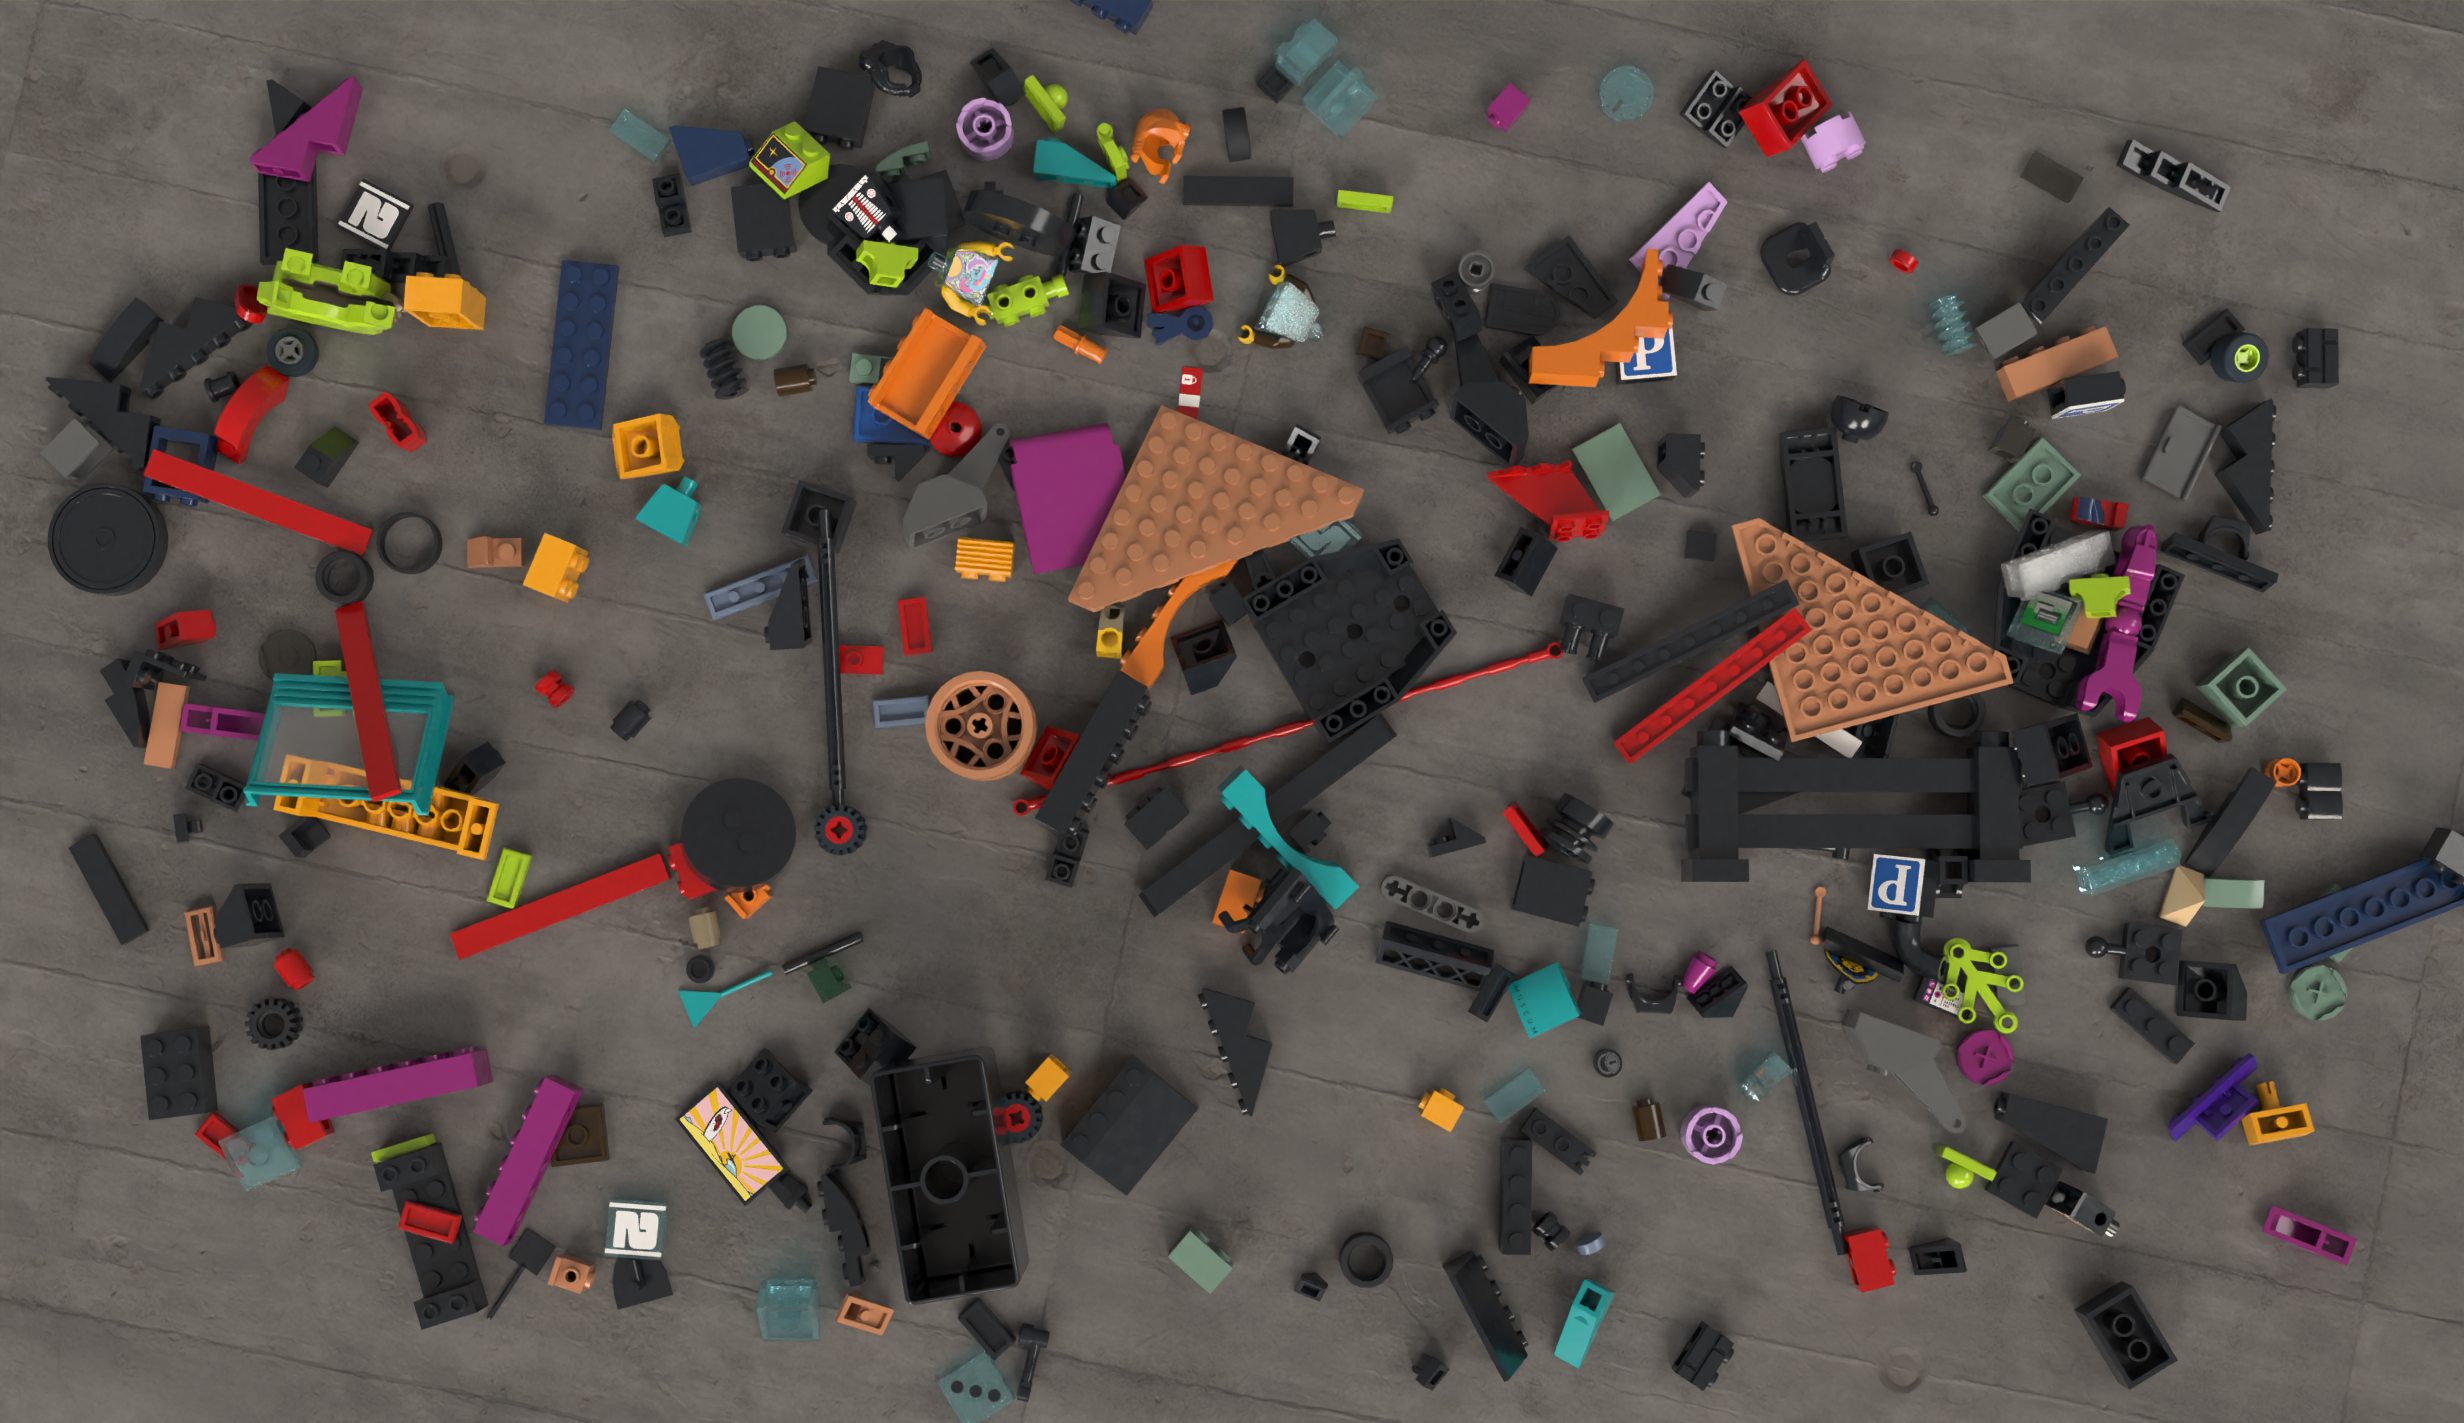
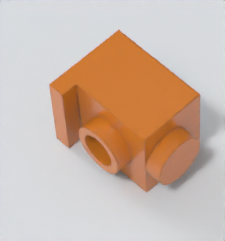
(748, 908)

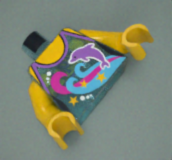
(967, 275)

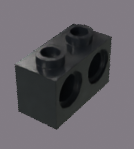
(1456, 306)

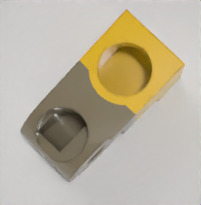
(1110, 632)

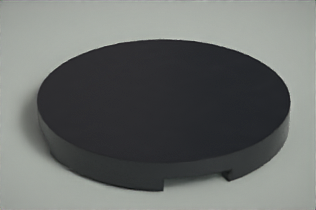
(822, 197)

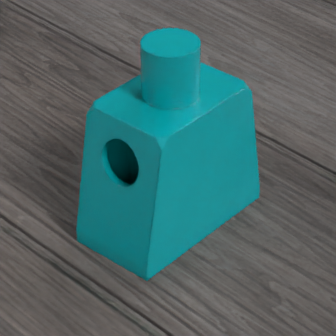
(673, 511)

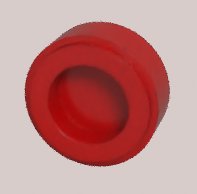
(1903, 261)

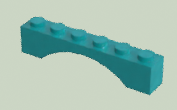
(1248, 797)

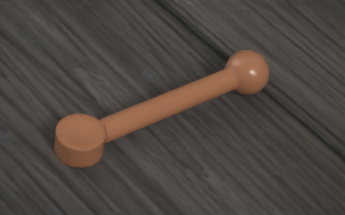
(1819, 893)

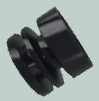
(1576, 828)

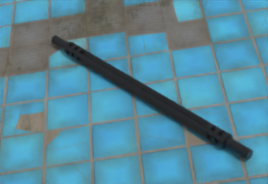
(831, 659)
(1807, 1102)

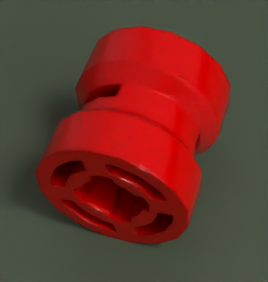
(554, 689)

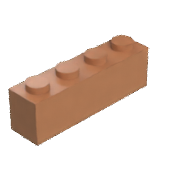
(2056, 363)

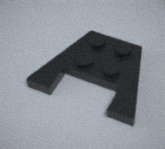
(2148, 791)

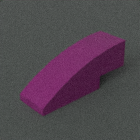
(221, 722)
(2309, 1235)

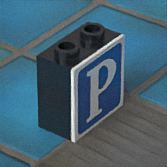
(1651, 364)
(2086, 394)
(1903, 887)

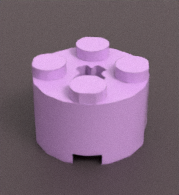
(1834, 141)
(987, 145)
(1716, 1149)

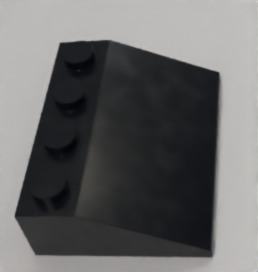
(1129, 1125)
(1486, 1312)

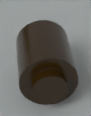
(794, 379)
(1648, 1120)

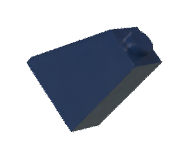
(710, 152)

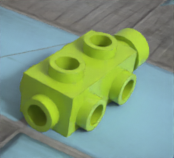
(1019, 303)

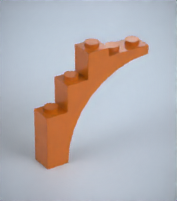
(1584, 360)

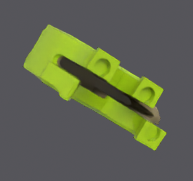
(330, 296)

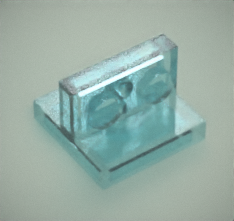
(1340, 98)

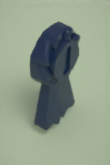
(1194, 324)

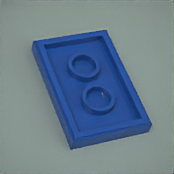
(876, 427)

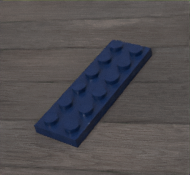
(581, 345)

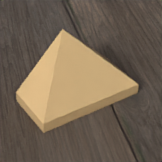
(2183, 896)

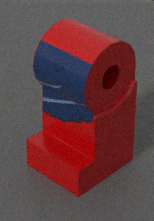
(2099, 513)

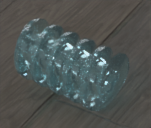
(1952, 324)

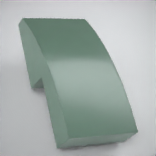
(895, 163)
(2234, 892)

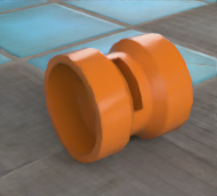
(2287, 769)

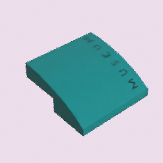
(1544, 999)

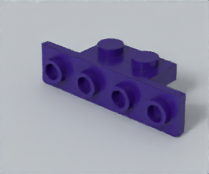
(2219, 1106)

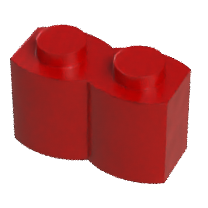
(398, 422)

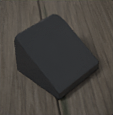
(1126, 198)

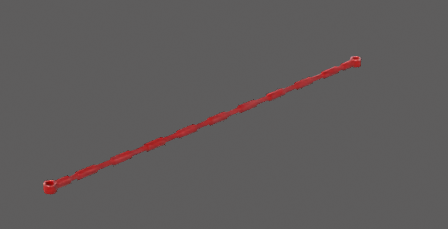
(1298, 726)

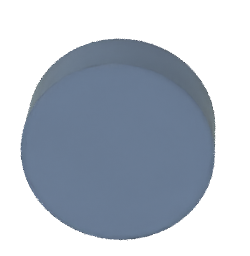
(1591, 1243)

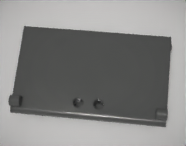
(2184, 454)

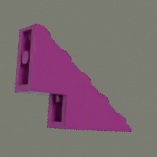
(321, 129)

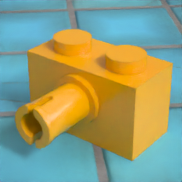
(2276, 1121)

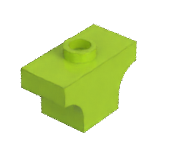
(886, 261)
(2100, 593)

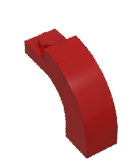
(246, 409)

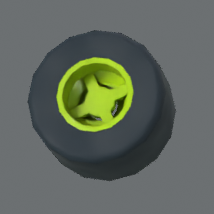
(2239, 357)

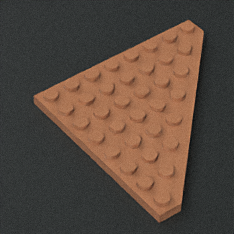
(1200, 503)
(1866, 644)

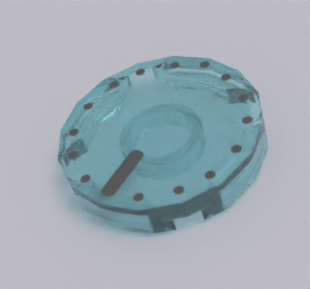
(1626, 93)

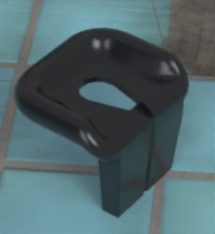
(1791, 239)

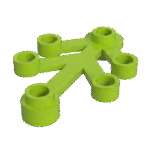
(1978, 981)

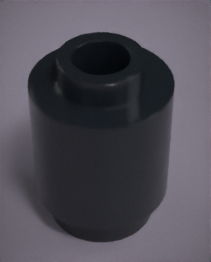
(631, 719)

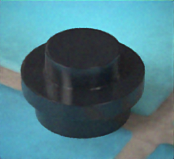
(700, 969)

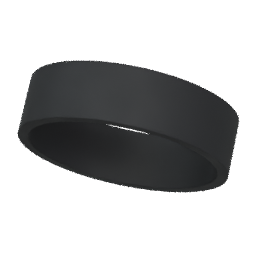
(381, 543)

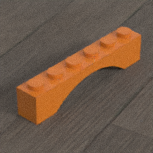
(1147, 658)

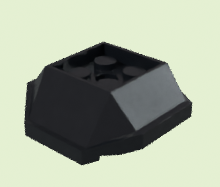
(844, 241)

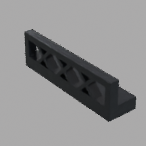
(1436, 951)

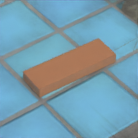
(165, 725)

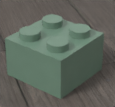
(2241, 688)

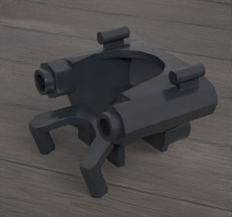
(1287, 915)

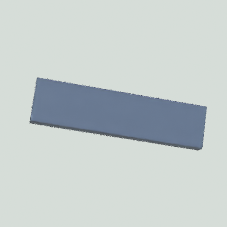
(752, 590)

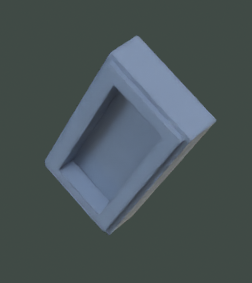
(900, 711)

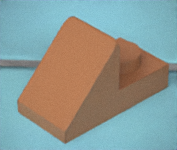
(495, 552)
(864, 1313)

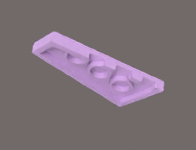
(1684, 231)

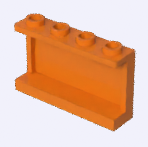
(926, 373)

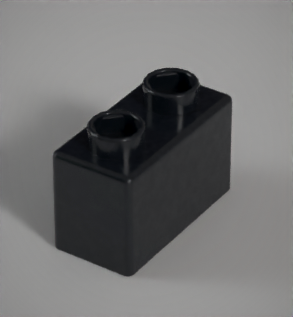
(949, 1175)

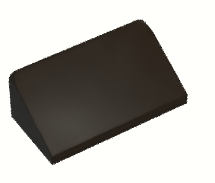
(2202, 721)

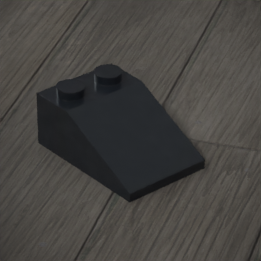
(790, 619)

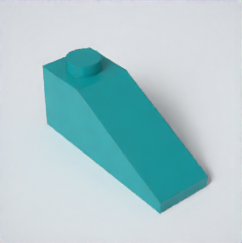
(1064, 164)

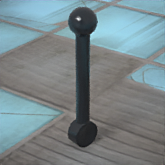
(1916, 467)

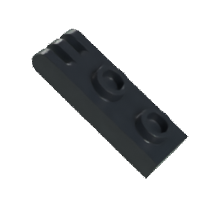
(1556, 1140)

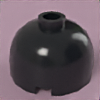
(1857, 419)

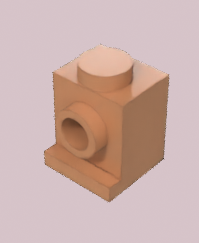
(583, 1269)

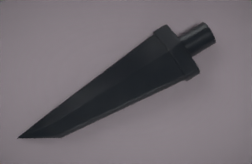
(791, 1193)

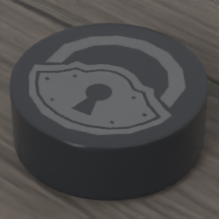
(1607, 1063)

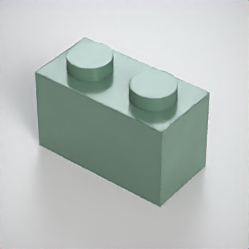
(1200, 1259)

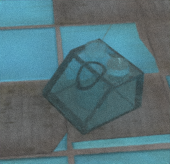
(259, 1153)
(789, 1310)

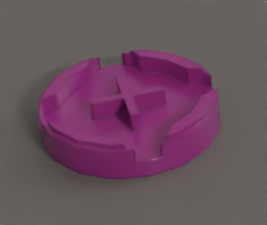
(1984, 1057)

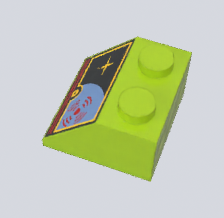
(791, 160)

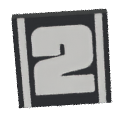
(375, 215)

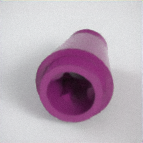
(1698, 971)

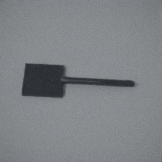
(530, 1254)

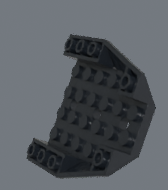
(1310, 614)
(2071, 666)

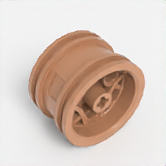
(971, 736)

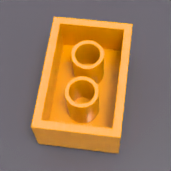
(444, 301)

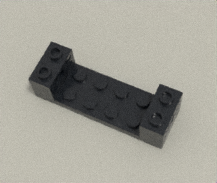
(444, 1270)

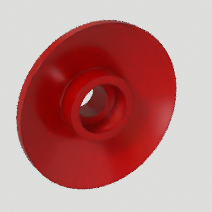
(960, 443)

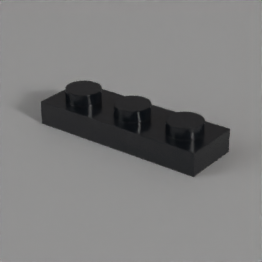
(2152, 1026)

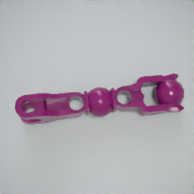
(2119, 645)

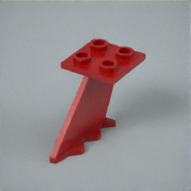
(1553, 497)

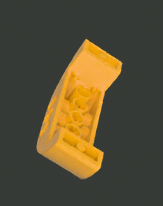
(454, 819)

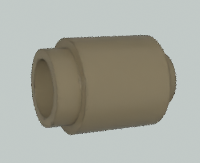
(705, 928)

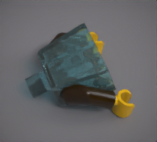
(1287, 315)

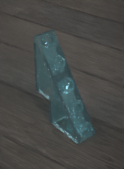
(2127, 867)

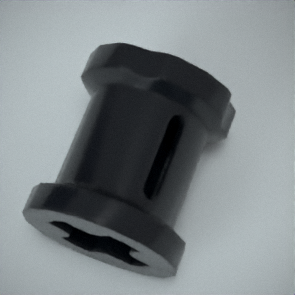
(222, 386)

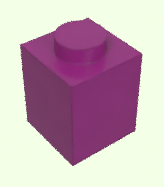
(1507, 108)

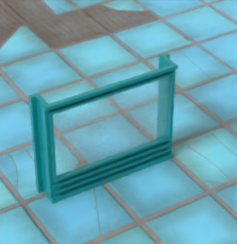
(314, 745)

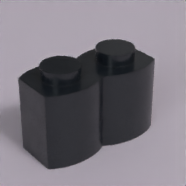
(2320, 792)

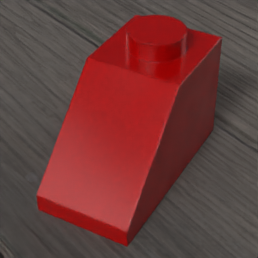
(185, 629)

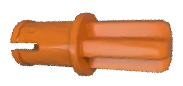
(1080, 344)

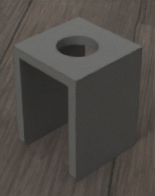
(2005, 331)
(76, 451)

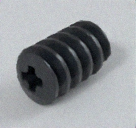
(722, 370)

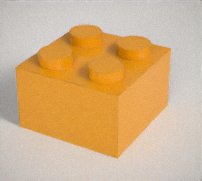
(557, 568)

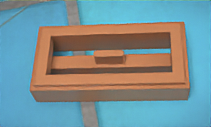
(194, 940)

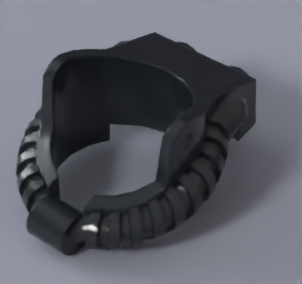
(886, 54)

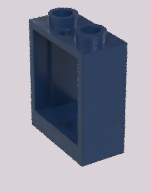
(206, 459)

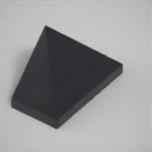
(1720, 995)

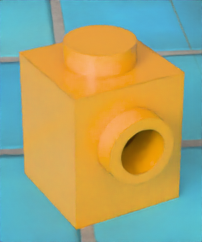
(1440, 1108)

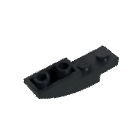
(844, 1215)

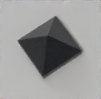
(1311, 1286)

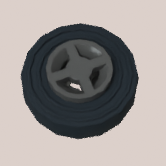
(284, 345)

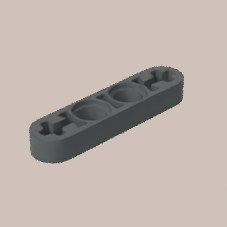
(1431, 904)

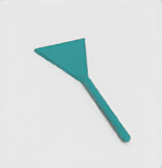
(700, 1003)

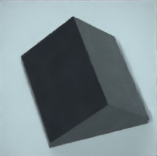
(1516, 364)

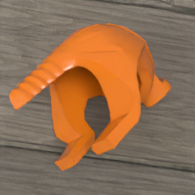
(1155, 130)

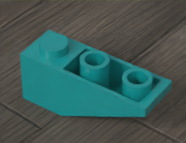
(1584, 1321)

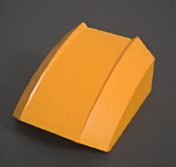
(647, 446)

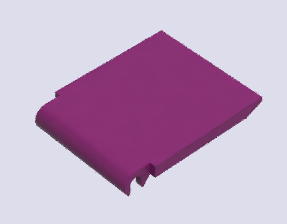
(1065, 492)

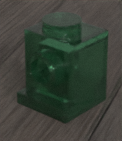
(827, 980)

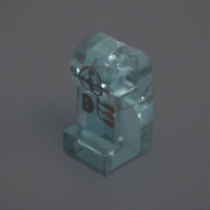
(1763, 1077)

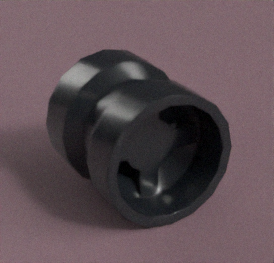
(1550, 1231)

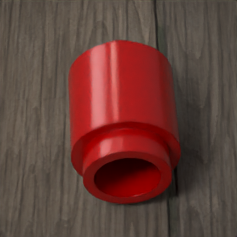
(293, 969)

